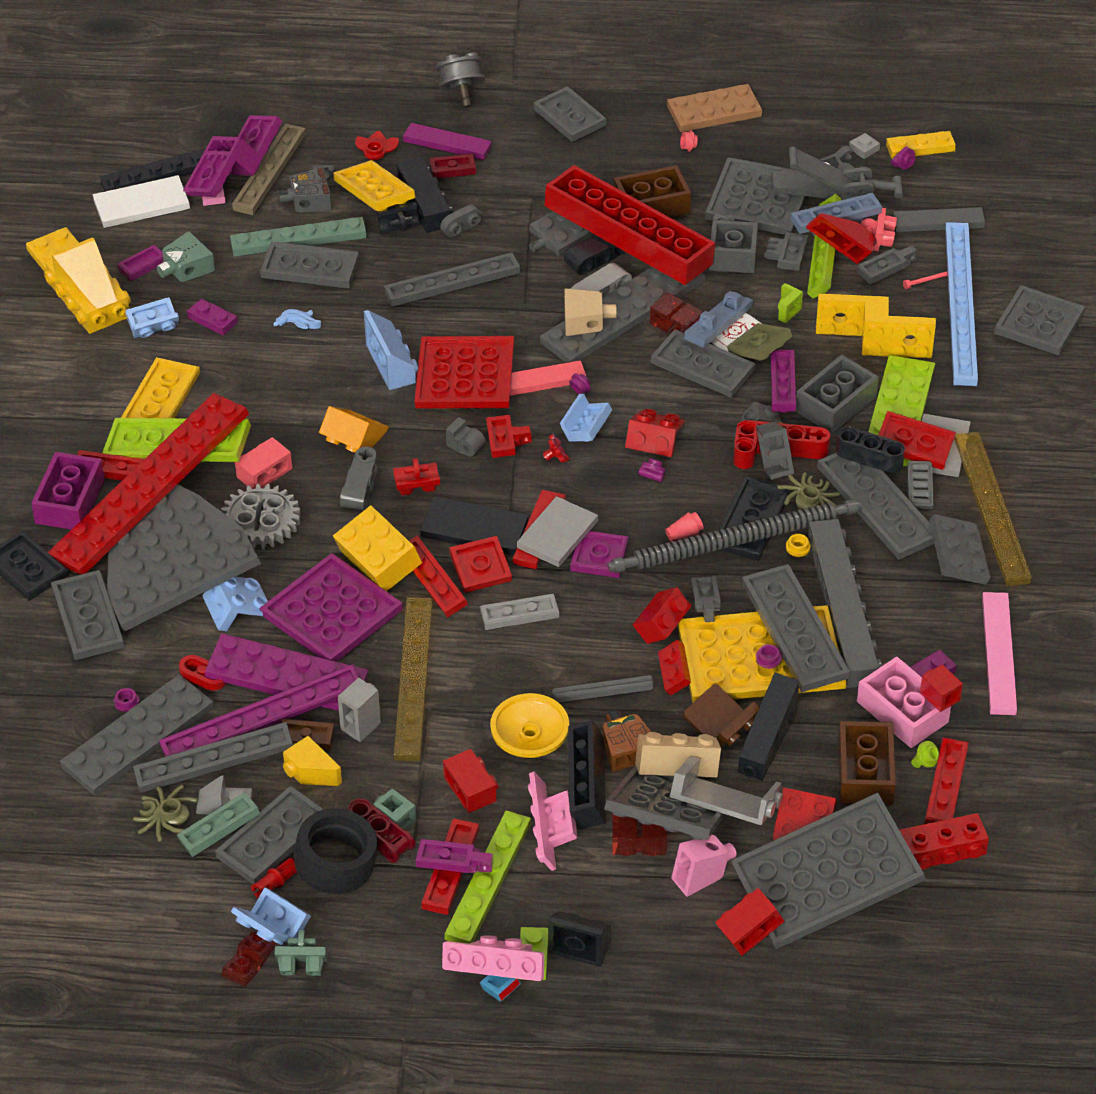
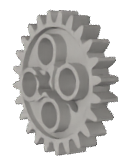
(277, 519)

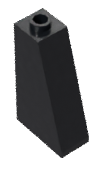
(769, 726)

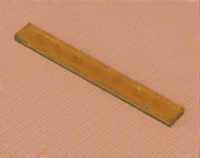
(993, 509)
(413, 680)

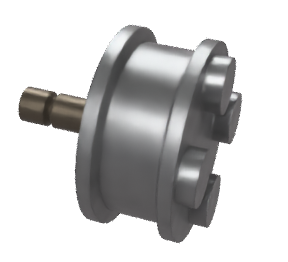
(460, 74)

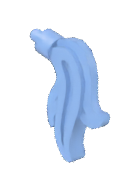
(299, 318)

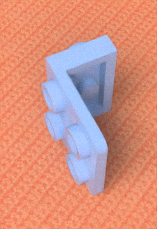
(234, 597)
(273, 917)

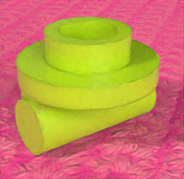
(926, 755)

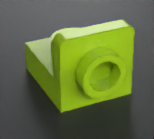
(790, 302)

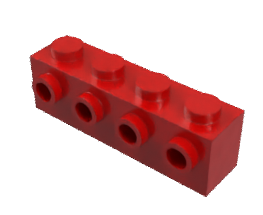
(947, 840)

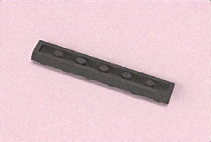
(451, 279)
(212, 757)

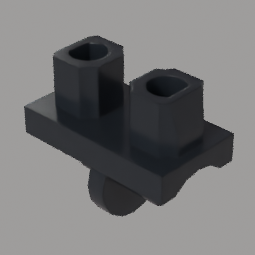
(398, 218)

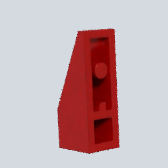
(843, 235)

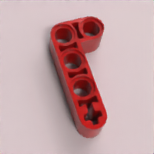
(803, 442)

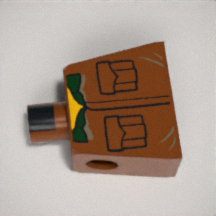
(622, 738)

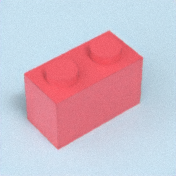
(263, 464)

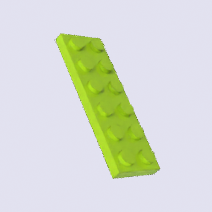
(903, 390)
(142, 435)

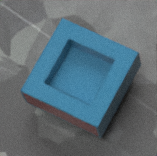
(499, 986)

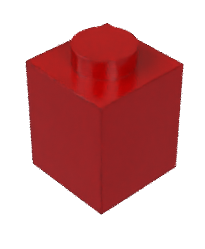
(941, 688)

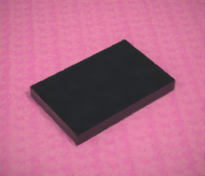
(29, 566)

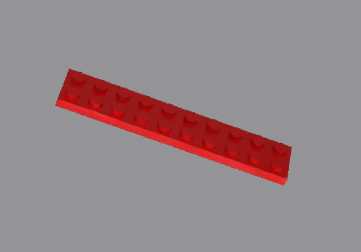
(148, 483)

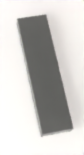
(936, 219)

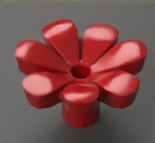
(555, 450)

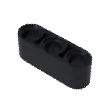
(591, 254)
(870, 449)

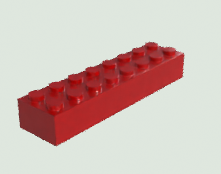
(629, 224)

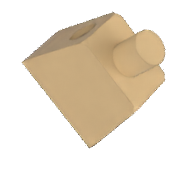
(585, 311)

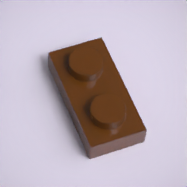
(319, 732)

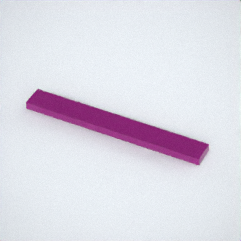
(263, 713)

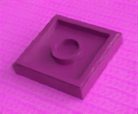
(596, 551)

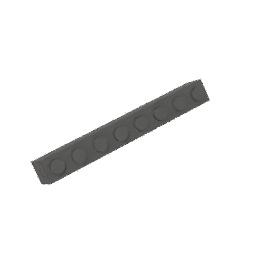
(843, 599)

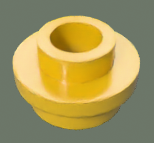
(798, 545)

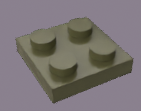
(759, 341)

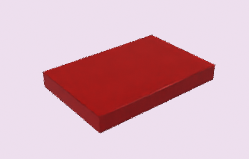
(920, 439)

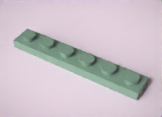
(303, 235)

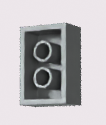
(836, 394)

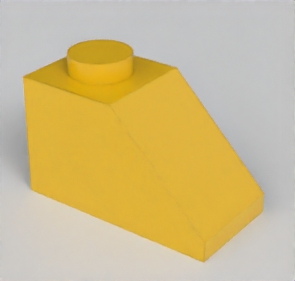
(311, 764)

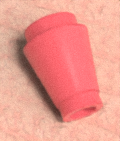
(685, 527)

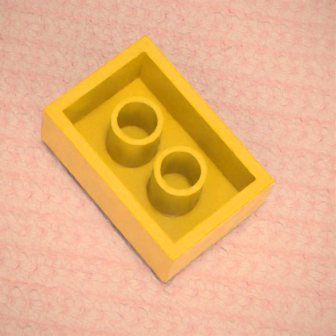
(377, 549)

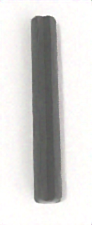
(602, 688)

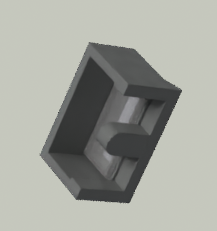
(775, 450)

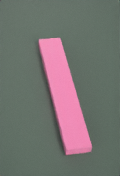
(999, 654)

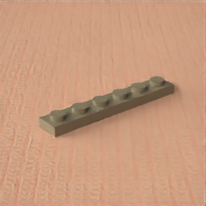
(269, 169)

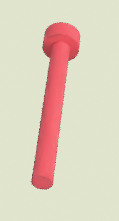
(907, 283)

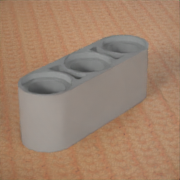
(604, 280)

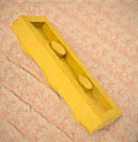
(922, 143)

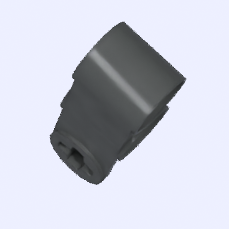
(359, 479)

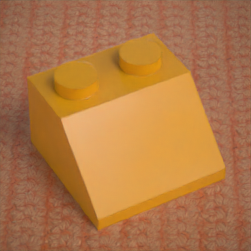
(351, 428)

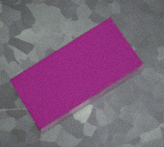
(141, 263)

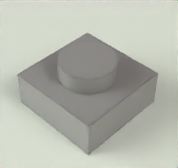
(864, 145)

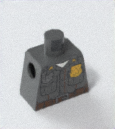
(308, 191)

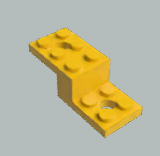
(870, 319)

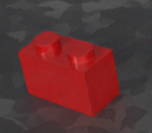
(661, 615)
(470, 780)
(749, 921)

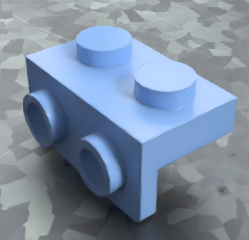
(152, 317)
(584, 419)

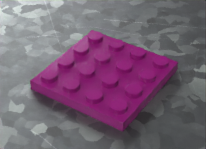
(331, 608)

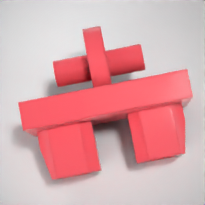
(882, 229)

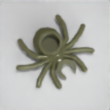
(808, 493)
(165, 811)

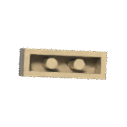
(665, 754)

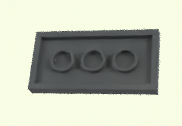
(310, 264)
(705, 366)
(87, 615)
(267, 837)

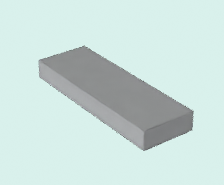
(519, 611)

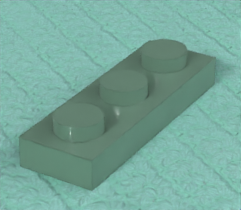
(218, 824)

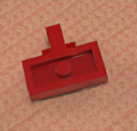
(505, 437)

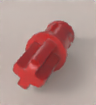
(275, 877)

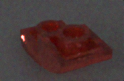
(250, 957)

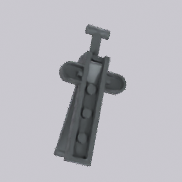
(824, 180)

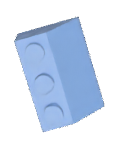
(389, 352)

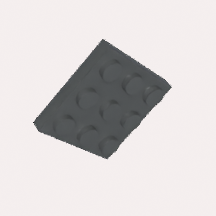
(1039, 320)

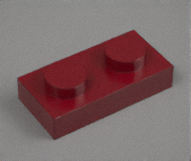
(452, 166)

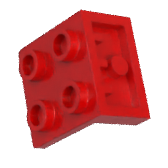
(800, 810)

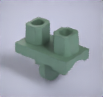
(313, 956)

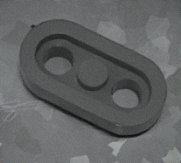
(461, 220)

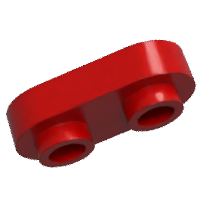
(193, 669)

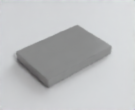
(954, 461)
(557, 531)

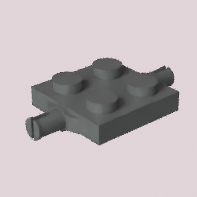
(557, 233)

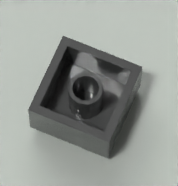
(734, 246)

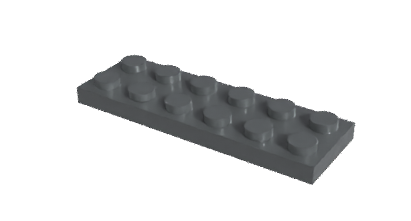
(883, 505)
(795, 628)
(136, 734)

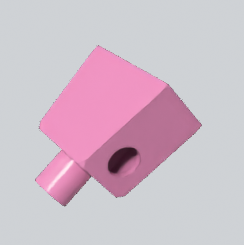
(701, 863)

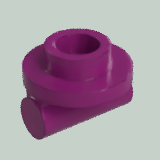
(904, 158)
(652, 470)

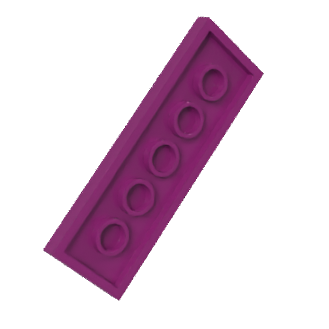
(268, 667)

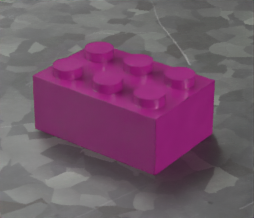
(67, 490)

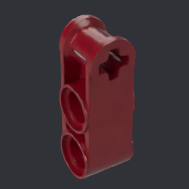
(391, 838)

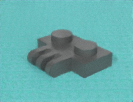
(787, 251)

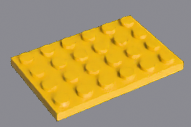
(727, 650)

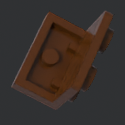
(720, 715)

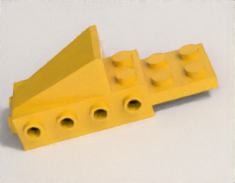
(80, 279)

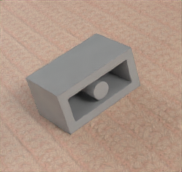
(359, 709)

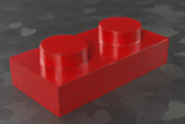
(674, 667)

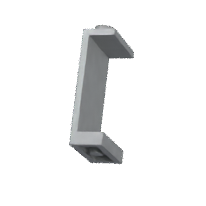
(721, 798)

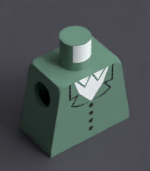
(186, 259)

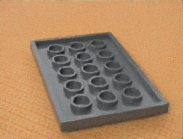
(830, 868)

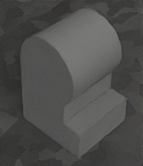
(464, 439)

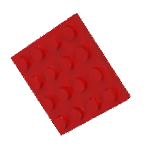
(465, 372)

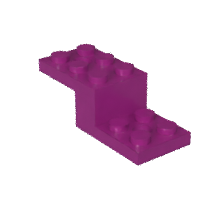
(232, 156)

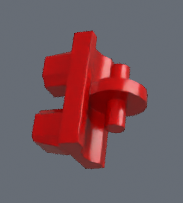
(416, 476)

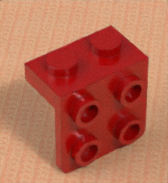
(653, 432)

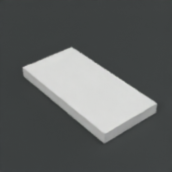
(141, 201)

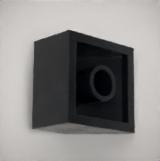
(578, 938)

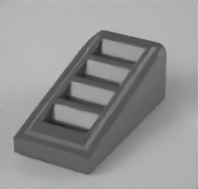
(920, 471)

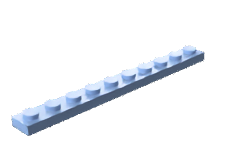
(961, 304)

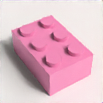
(895, 697)

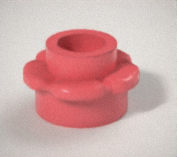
(688, 140)

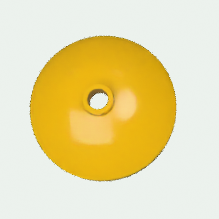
(529, 725)

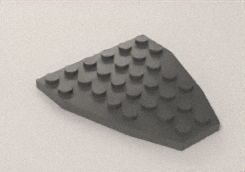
(174, 556)

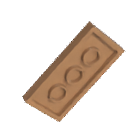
(714, 107)

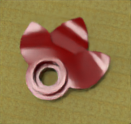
(376, 145)

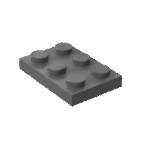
(569, 113)
(959, 549)

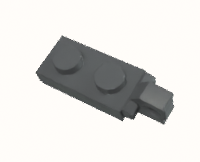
(886, 264)
(706, 596)

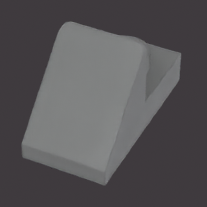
(216, 795)

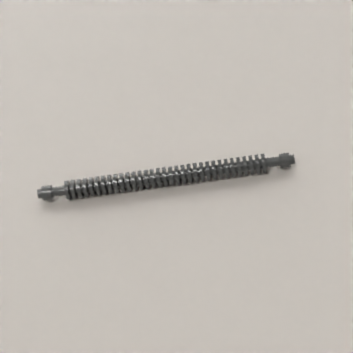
(735, 535)

